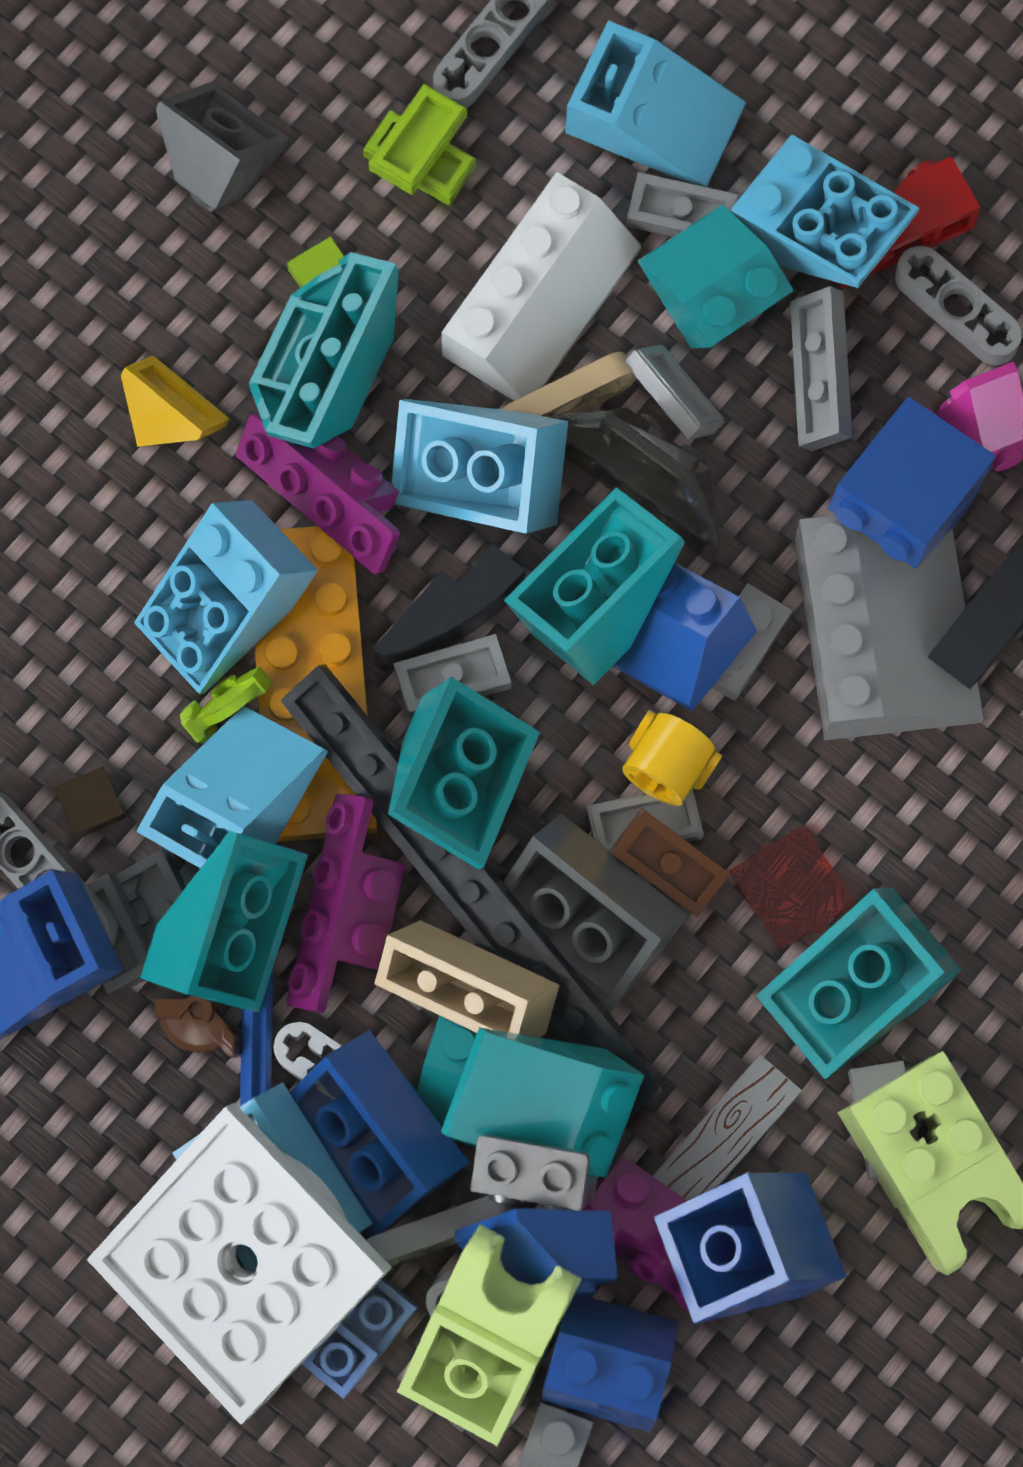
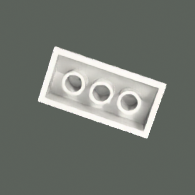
(540, 290)

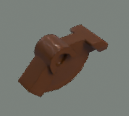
(197, 1025)

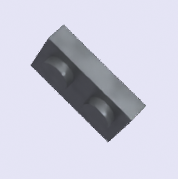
(532, 1173)

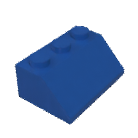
(377, 1131)

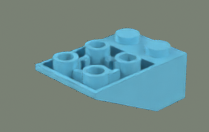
(652, 107)
(822, 214)
(224, 592)
(237, 782)

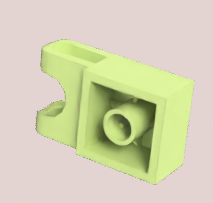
(939, 1175)
(486, 1340)

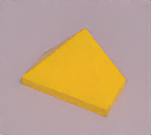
(165, 406)

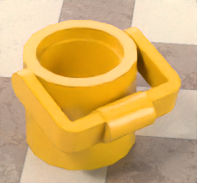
(669, 758)

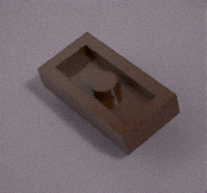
(669, 862)

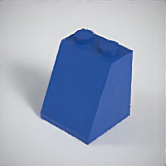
(912, 483)
(749, 1245)
(611, 1362)

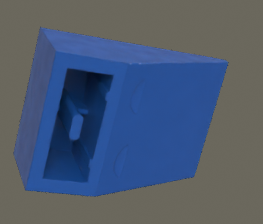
(49, 948)

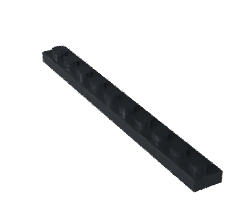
(472, 895)

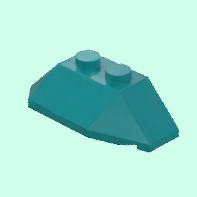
(327, 351)

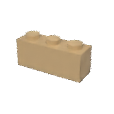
(464, 982)

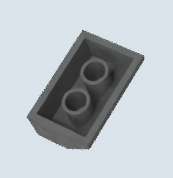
(593, 908)

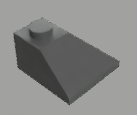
(216, 144)

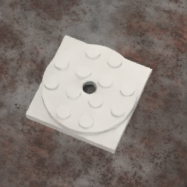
(182, 1271)

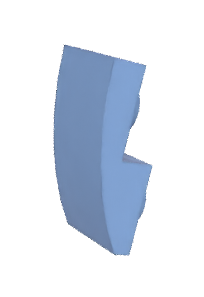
(361, 1338)

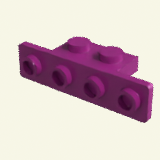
(329, 489)
(348, 905)
(634, 1202)

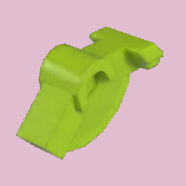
(227, 699)

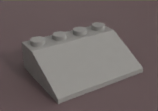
(874, 632)

